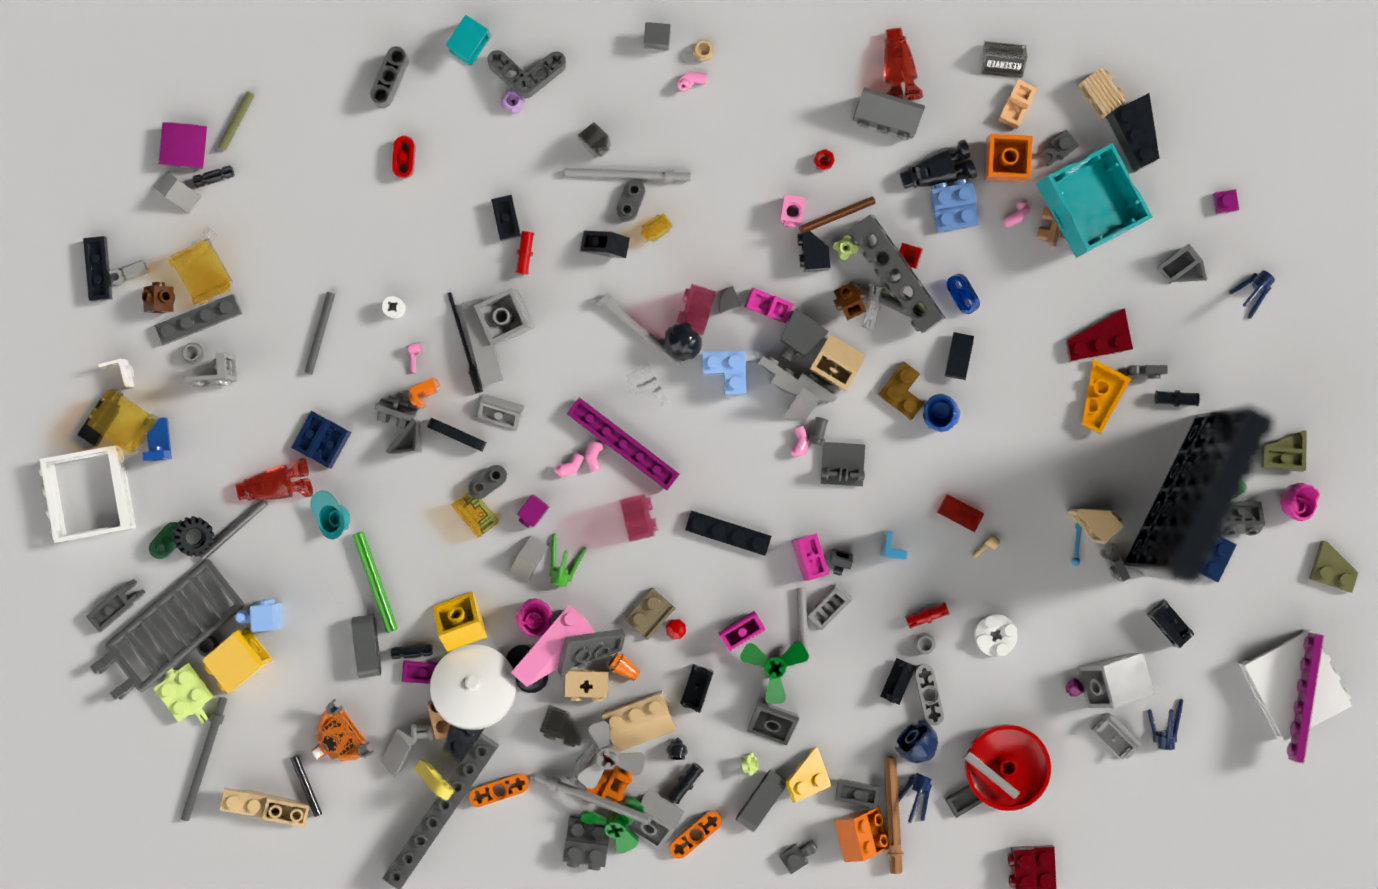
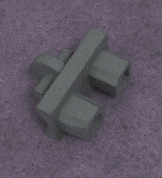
(396, 407)

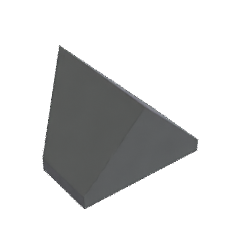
(1183, 266)
(408, 441)

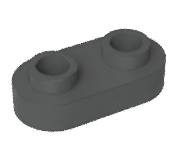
(630, 199)
(487, 481)

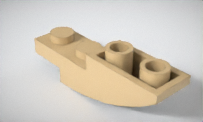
(265, 806)

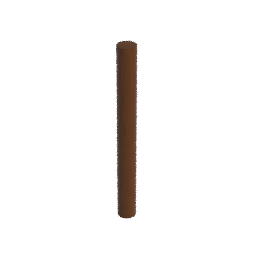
(837, 215)

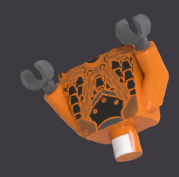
(339, 736)

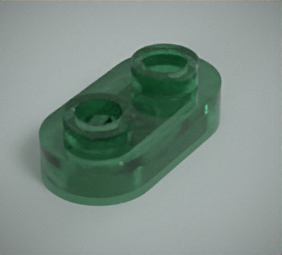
(164, 537)

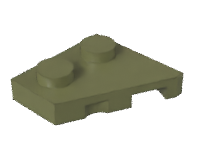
(1286, 453)
(1333, 569)

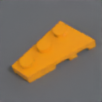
(1102, 396)

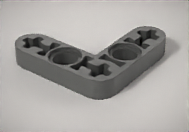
(525, 78)

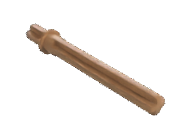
(893, 818)

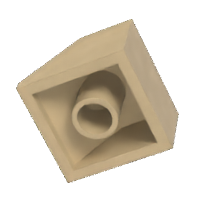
(1098, 524)

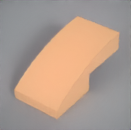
(1017, 104)

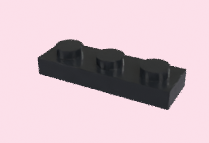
(97, 268)

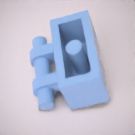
(263, 616)

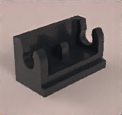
(1170, 624)
(696, 687)

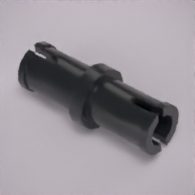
(1176, 398)
(685, 783)

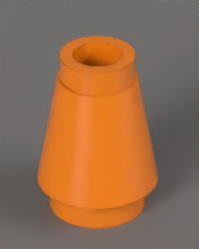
(623, 666)

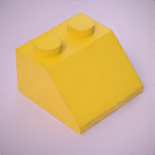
(459, 621)

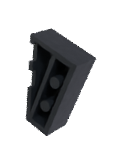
(1136, 132)

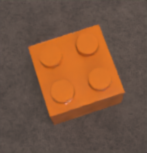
(1008, 158)

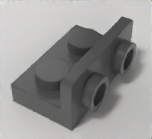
(1245, 519)

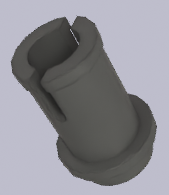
(818, 432)

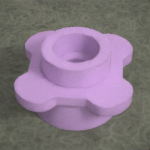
(506, 103)

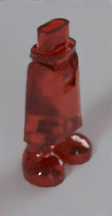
(900, 66)
(277, 483)

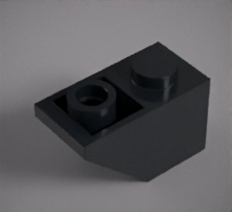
(814, 254)

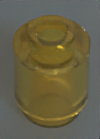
(656, 228)

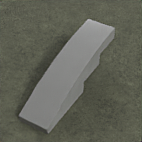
(484, 352)

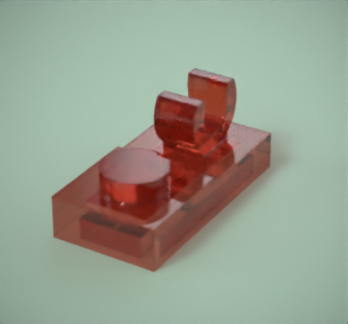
(960, 513)

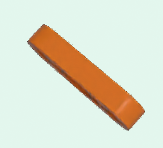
(482, 789)
(680, 840)

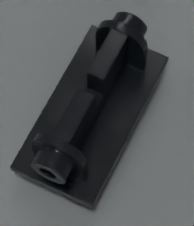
(897, 681)

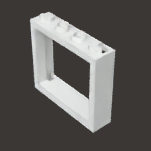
(121, 488)

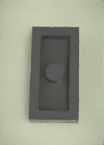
(857, 793)

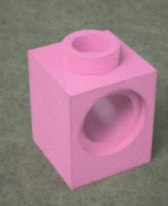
(794, 202)

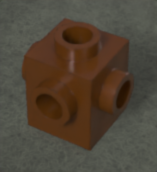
(158, 298)
(849, 300)

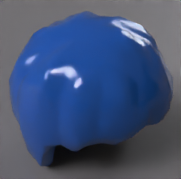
(941, 413)

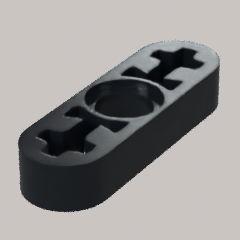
(456, 434)

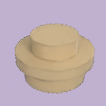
(703, 50)

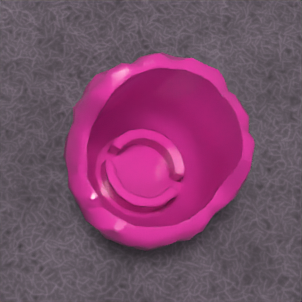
(1299, 501)
(534, 617)

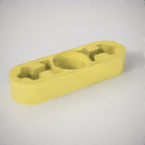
(433, 779)

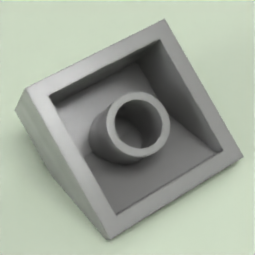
(503, 316)
(663, 822)

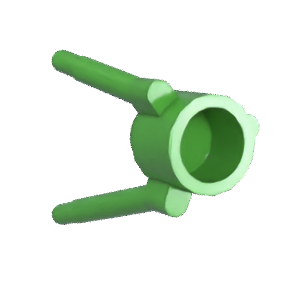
(560, 575)

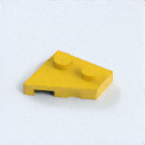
(808, 778)

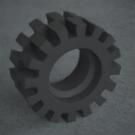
(193, 523)

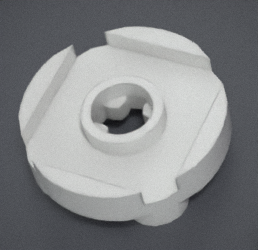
(990, 624)

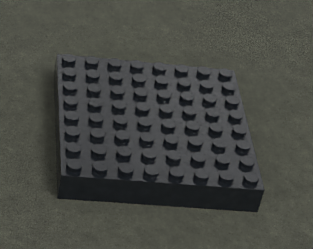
(1199, 494)

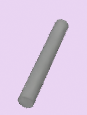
(802, 616)
(991, 775)

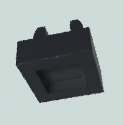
(840, 561)

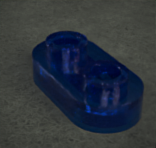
(963, 293)

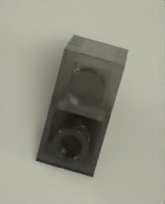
(595, 140)
(560, 724)

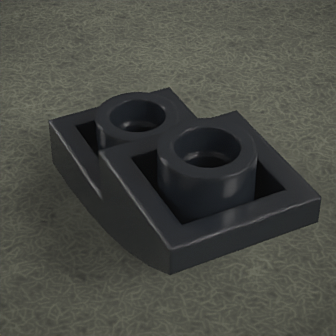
(959, 356)

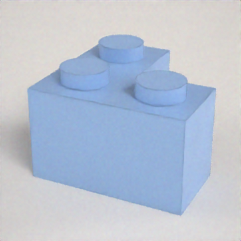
(729, 364)

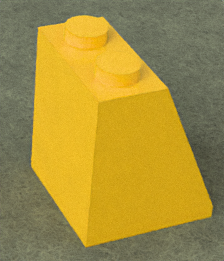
(236, 660)

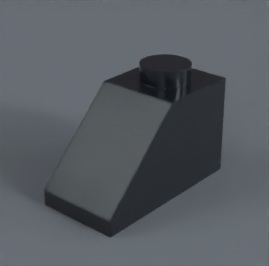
(605, 244)

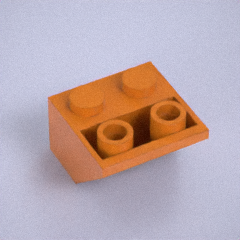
(861, 835)

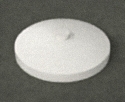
(473, 687)

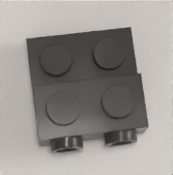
(585, 844)

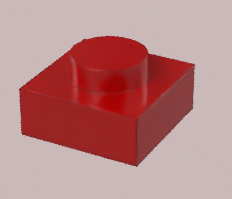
(911, 254)

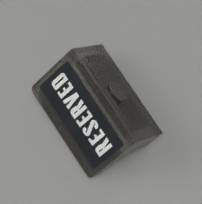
(1004, 59)

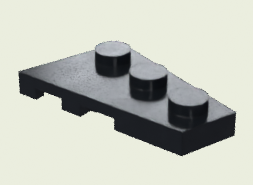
(459, 742)

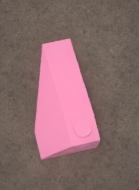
(546, 653)

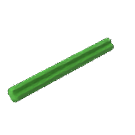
(375, 582)

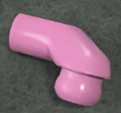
(690, 79)
(1023, 211)
(802, 444)
(591, 455)
(571, 468)

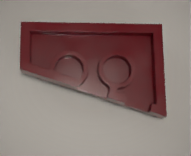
(1103, 338)

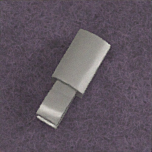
(130, 272)

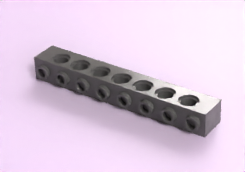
(440, 812)

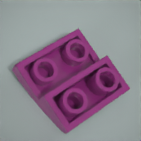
(182, 145)

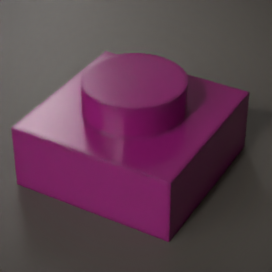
(1226, 201)

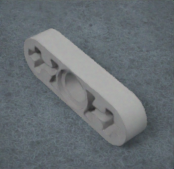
(930, 678)

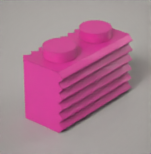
(741, 631)

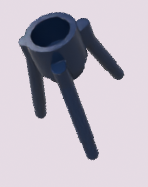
(1261, 284)
(1167, 738)
(922, 786)

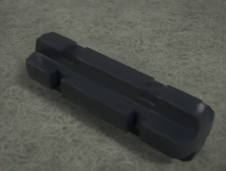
(213, 176)
(411, 651)

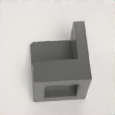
(657, 36)

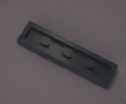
(728, 533)

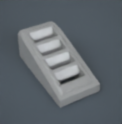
(824, 601)

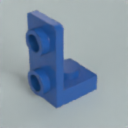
(159, 442)

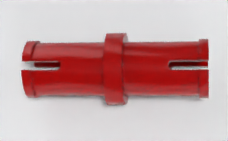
(524, 252)
(927, 615)

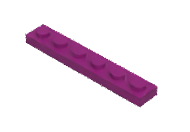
(623, 443)
(1304, 704)

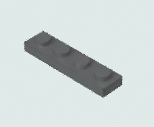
(198, 319)

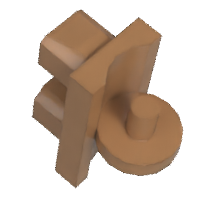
(1049, 234)

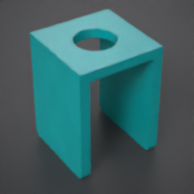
(468, 40)

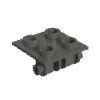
(843, 464)

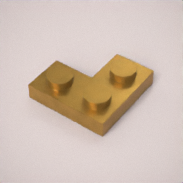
(897, 394)

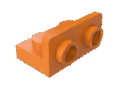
(426, 389)

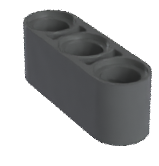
(387, 67)
(366, 646)
(761, 800)

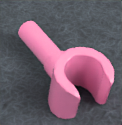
(414, 349)

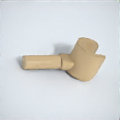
(991, 541)

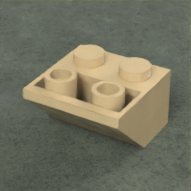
(837, 363)

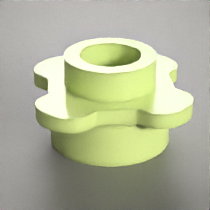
(839, 247)
(749, 764)

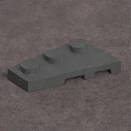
(589, 646)

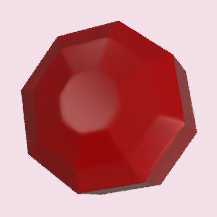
(824, 160)
(676, 629)

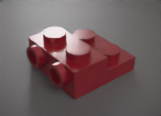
(1032, 867)

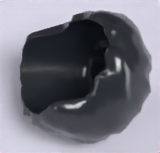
(682, 341)

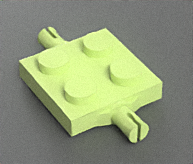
(184, 693)

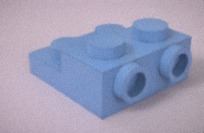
(954, 206)

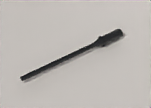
(472, 370)

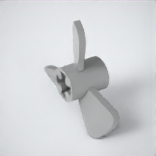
(628, 761)

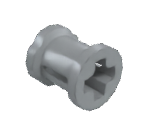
(415, 729)

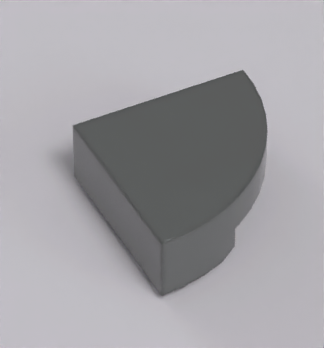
(729, 300)

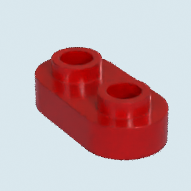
(403, 157)

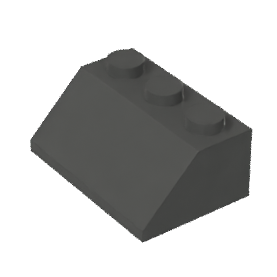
(888, 113)

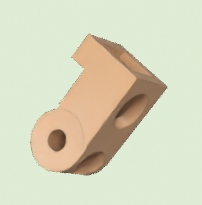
(439, 725)

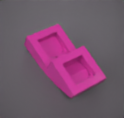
(768, 305)

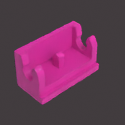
(810, 557)

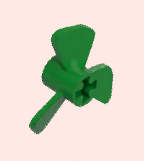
(794, 655)
(616, 825)

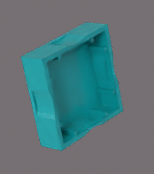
(1094, 200)

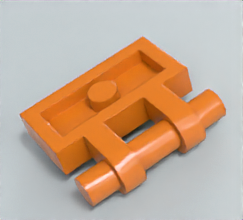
(606, 780)

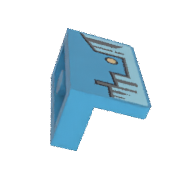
(886, 549)

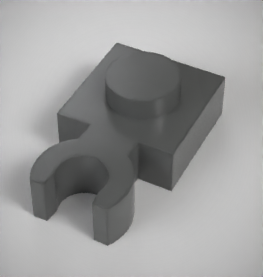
(1061, 146)
(1152, 371)

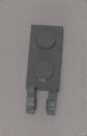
(114, 607)

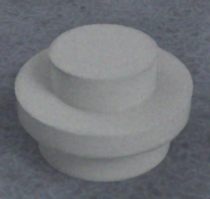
(193, 353)
(924, 643)

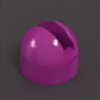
(1074, 687)

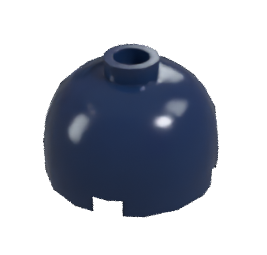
(917, 743)

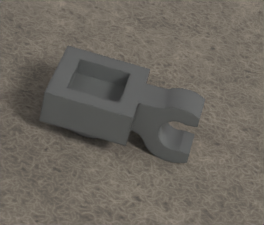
(1117, 567)
(795, 857)

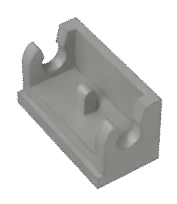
(1117, 736)

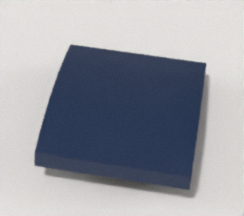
(321, 439)

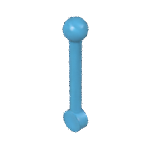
(1075, 561)

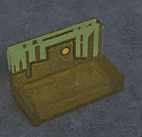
(475, 514)

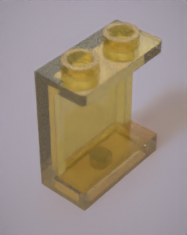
(201, 271)
(121, 421)

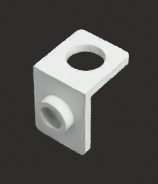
(126, 370)

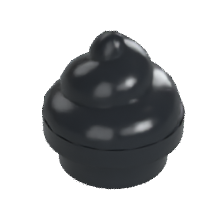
(677, 750)

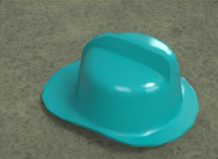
(329, 515)

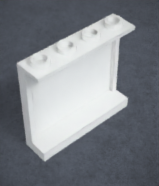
(1274, 683)

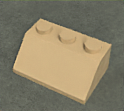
(639, 721)

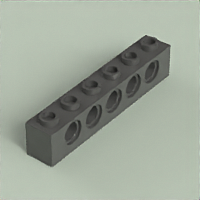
(860, 235)

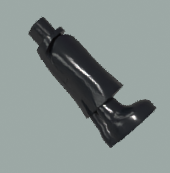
(940, 168)

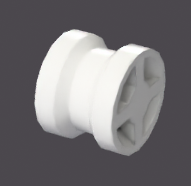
(397, 307)

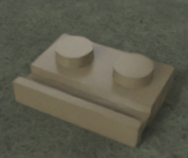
(650, 613)

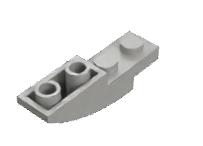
(786, 381)

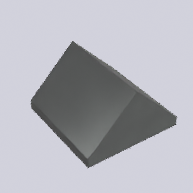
(773, 722)

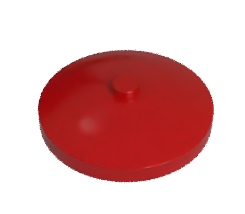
(1014, 756)

